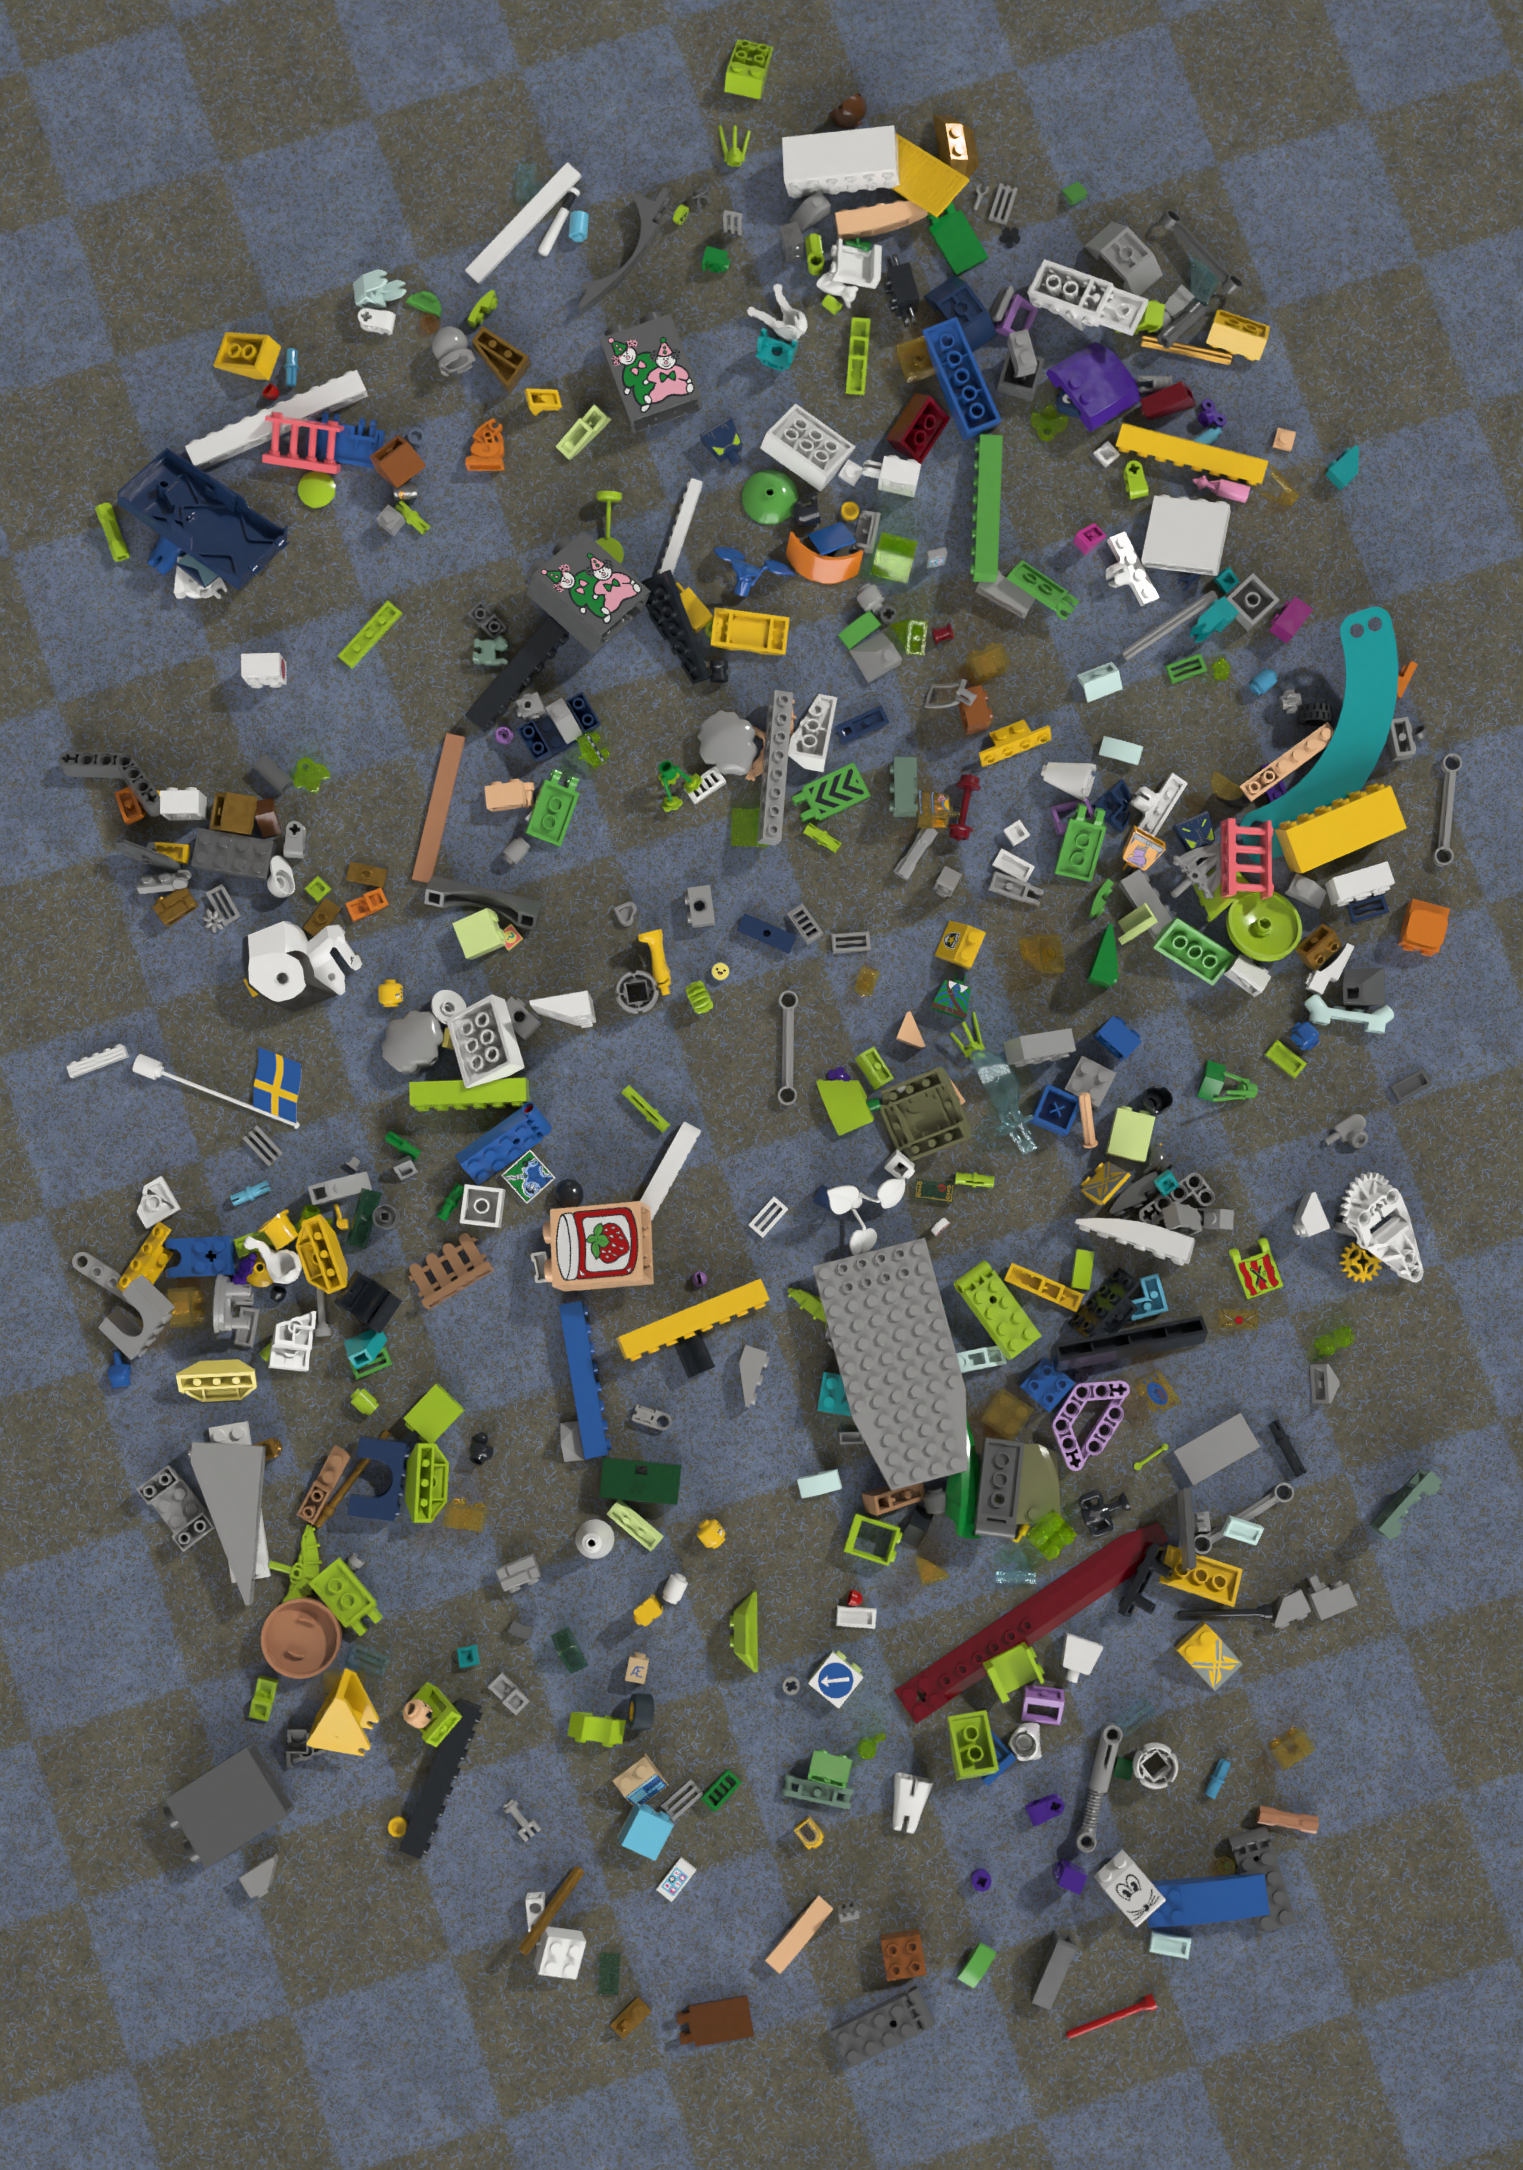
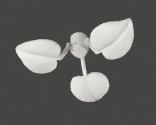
(848, 1197)

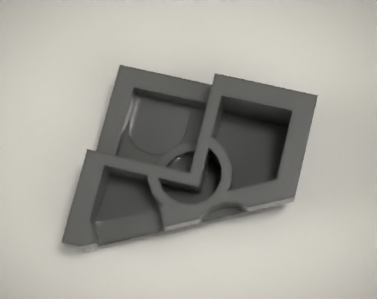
(299, 1750)

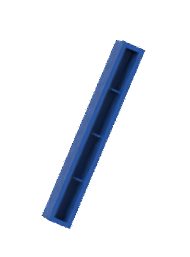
(583, 1379)

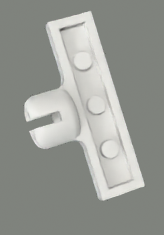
(1129, 570)
(1157, 805)

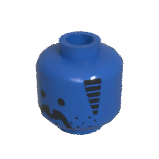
(1305, 1036)

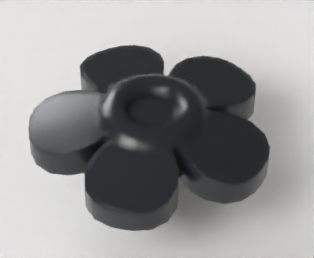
(1010, 237)
(1082, 1373)

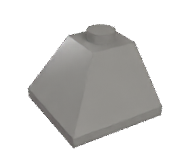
(876, 657)

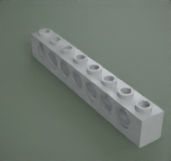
(774, 767)

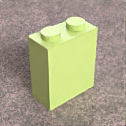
(1130, 1134)

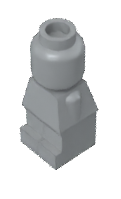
(1176, 305)

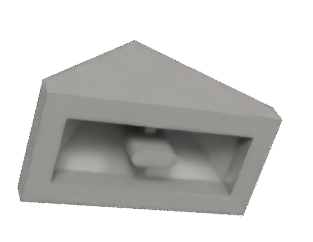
(1323, 1383)
(571, 1441)

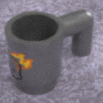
(406, 491)

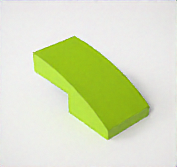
(263, 1698)

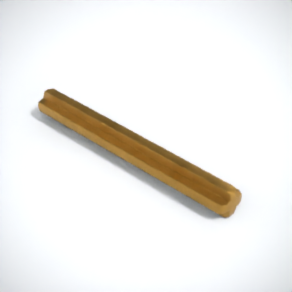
(1188, 350)
(551, 1910)

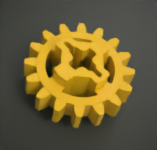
(1361, 1269)

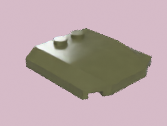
(924, 1114)
(1038, 1484)

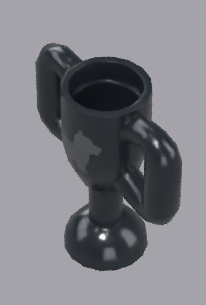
(1100, 1512)

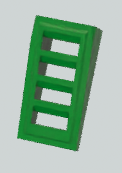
(704, 1798)

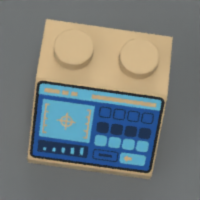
(640, 1781)

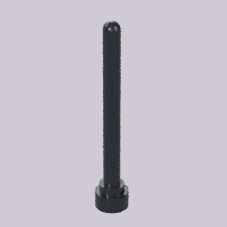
(1264, 1611)

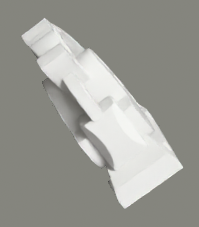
(189, 587)

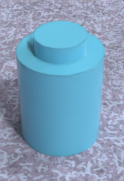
(578, 226)

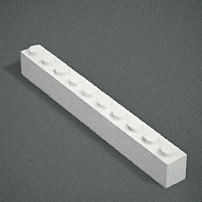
(256, 430)

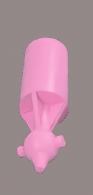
(1225, 488)

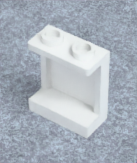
(855, 265)

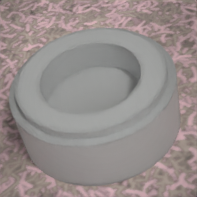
(1357, 1138)

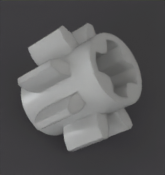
(1290, 701)

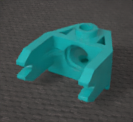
(767, 346)
(1217, 617)

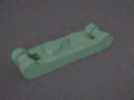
(816, 1791)

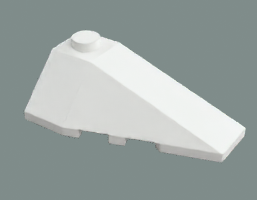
(811, 740)

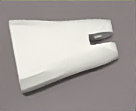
(909, 1799)

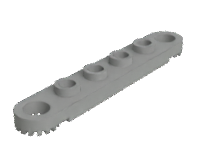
(100, 1273)

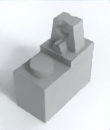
(1329, 1600)

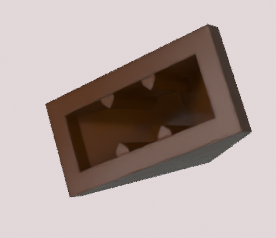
(267, 817)

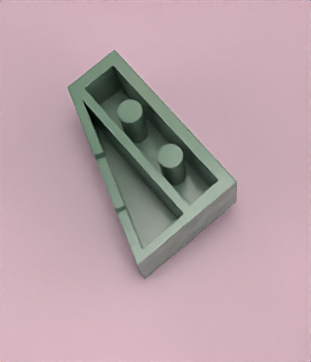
(903, 787)

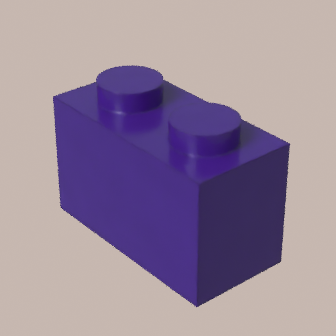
(1069, 1876)

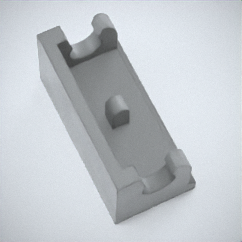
(866, 531)

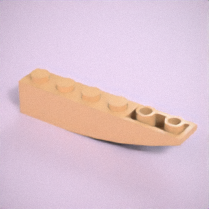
(876, 219)
(1288, 762)

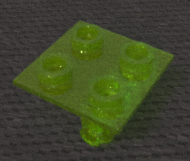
(745, 828)

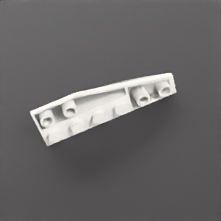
(1143, 1236)

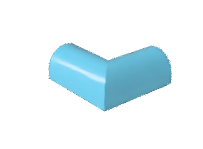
(1153, 1300)

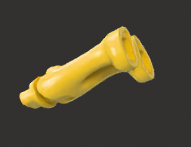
(659, 967)

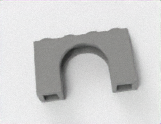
(154, 1310)

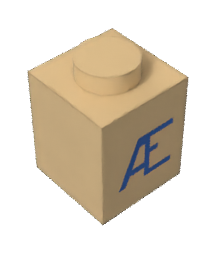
(637, 1668)

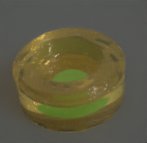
(1226, 1866)

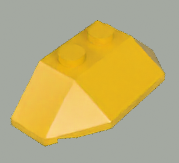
(321, 1255)

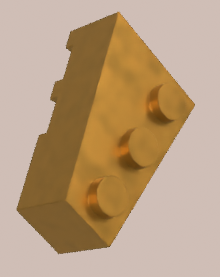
(502, 358)

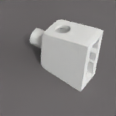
(1079, 1656)

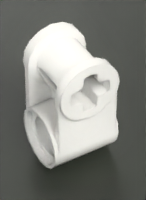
(379, 320)

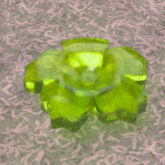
(1221, 669)

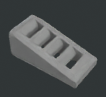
(808, 939)

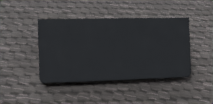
(694, 1354)

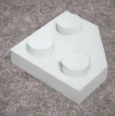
(157, 1203)

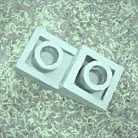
(1121, 750)
(820, 1483)

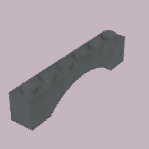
(449, 893)

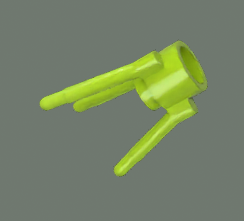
(734, 156)
(973, 1045)

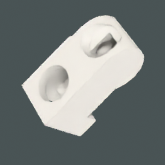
(535, 1907)

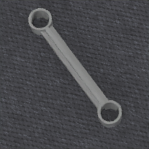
(1447, 809)
(787, 1047)
(1247, 1514)

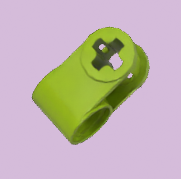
(1135, 483)

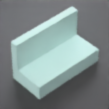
(1100, 681)

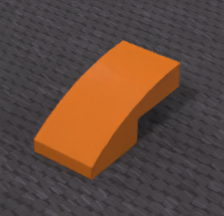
(367, 904)

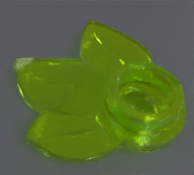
(1048, 421)
(311, 777)

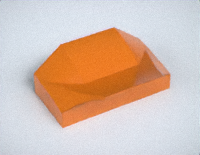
(129, 806)

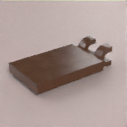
(716, 2021)

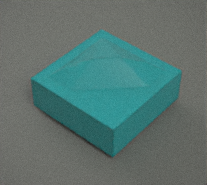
(1226, 580)
(1166, 1183)
(468, 1656)

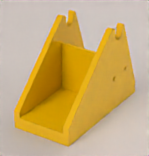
(343, 1716)

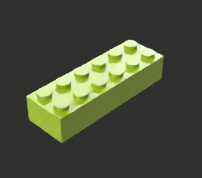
(453, 1093)

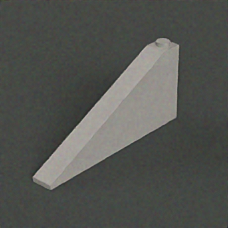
(233, 1489)

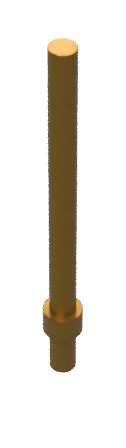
(329, 1510)

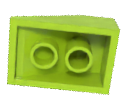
(972, 1745)

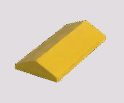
(1209, 1578)

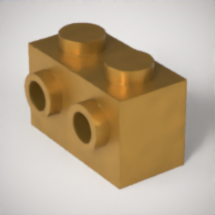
(1318, 947)

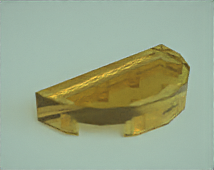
(1224, 787)

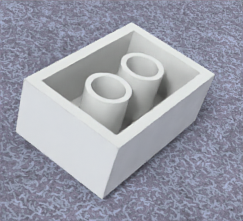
(1359, 884)

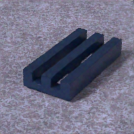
(1352, 913)

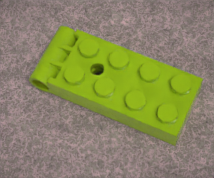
(1004, 1317)

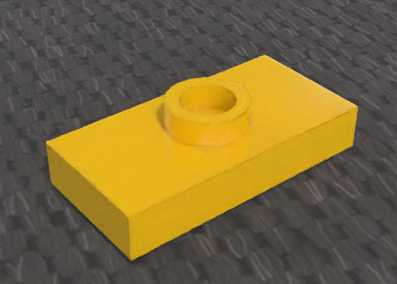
(176, 851)

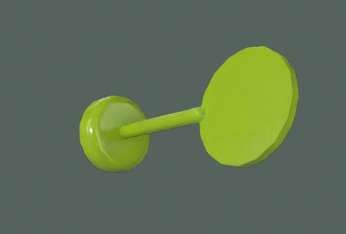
(609, 544)

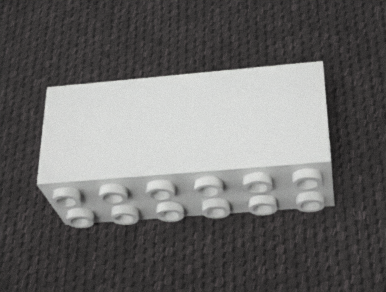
(841, 161)

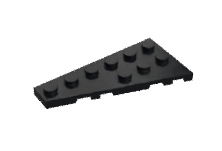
(673, 624)

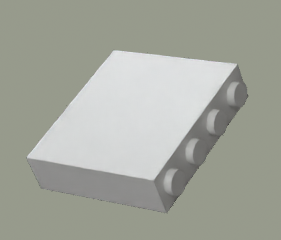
(1186, 535)

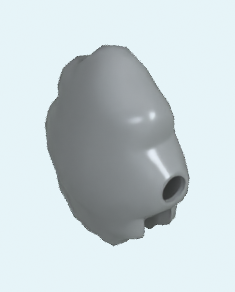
(727, 743)
(412, 1042)

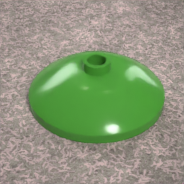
(766, 508)

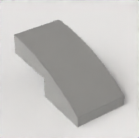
(508, 1692)

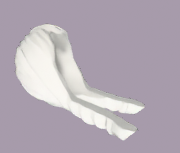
(793, 323)

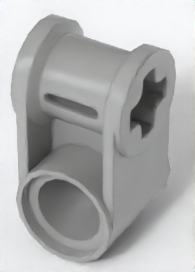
(294, 843)

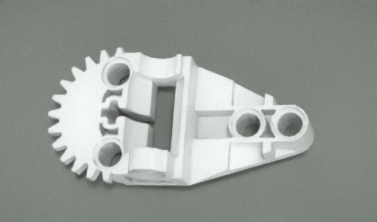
(1393, 1241)

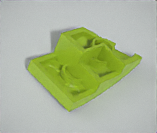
(1217, 903)
(845, 1104)

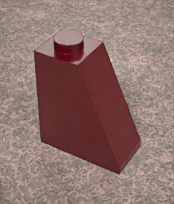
(1167, 401)

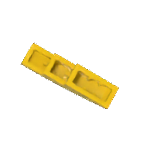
(1044, 1287)

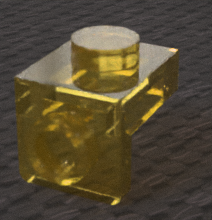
(866, 981)

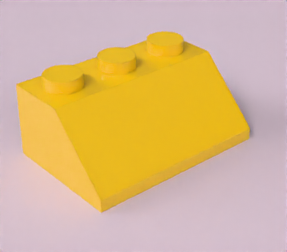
(1238, 335)

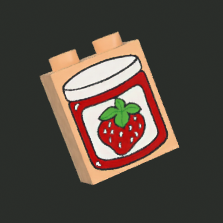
(599, 1246)

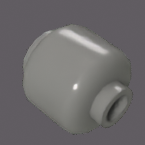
(870, 598)

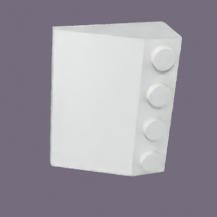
(807, 447)
(570, 1008)
(485, 1042)

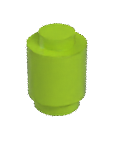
(364, 1401)

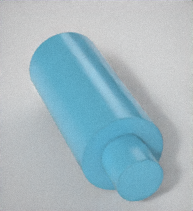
(1209, 436)

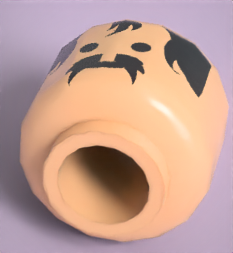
(417, 1713)

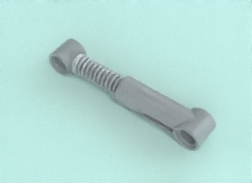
(1099, 1785)

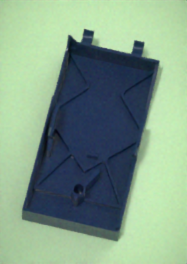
(202, 518)

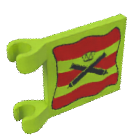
(1257, 1273)

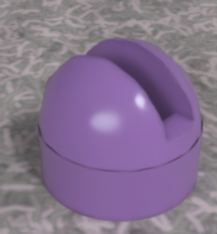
(695, 1279)

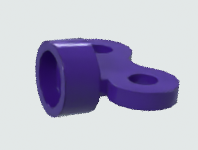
(1210, 415)

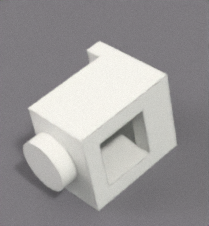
(892, 1167)

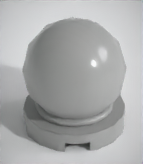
(452, 350)

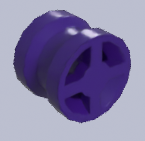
(979, 1875)

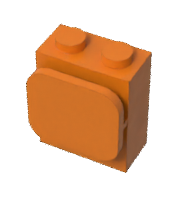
(1423, 927)

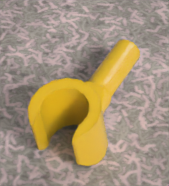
(342, 1224)

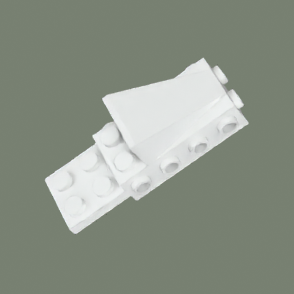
(1085, 299)

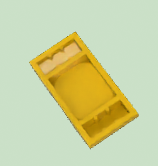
(749, 631)

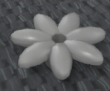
(213, 920)

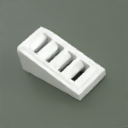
(721, 781)

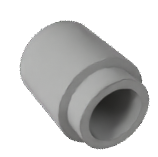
(515, 851)

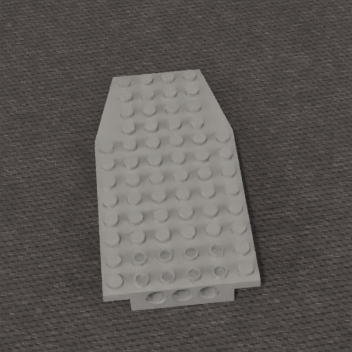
(897, 1361)

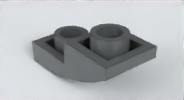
(486, 620)

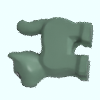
(488, 651)

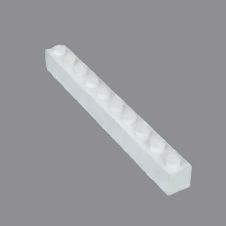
(680, 529)

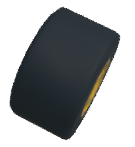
(641, 1711)

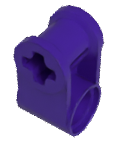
(1042, 1809)

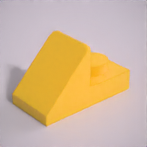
(542, 400)

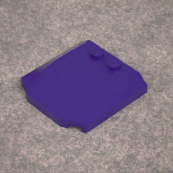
(1096, 384)

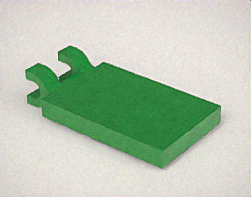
(956, 240)

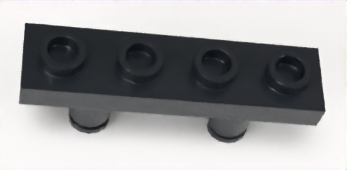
(1144, 1573)

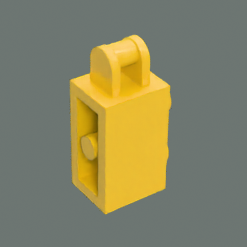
(695, 609)

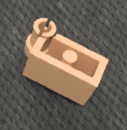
(509, 795)

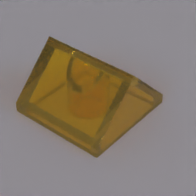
(929, 1572)

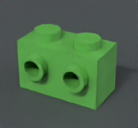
(829, 1769)

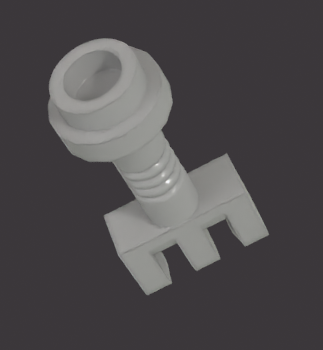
(510, 1806)

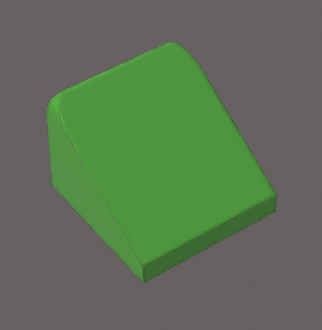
(1075, 193)

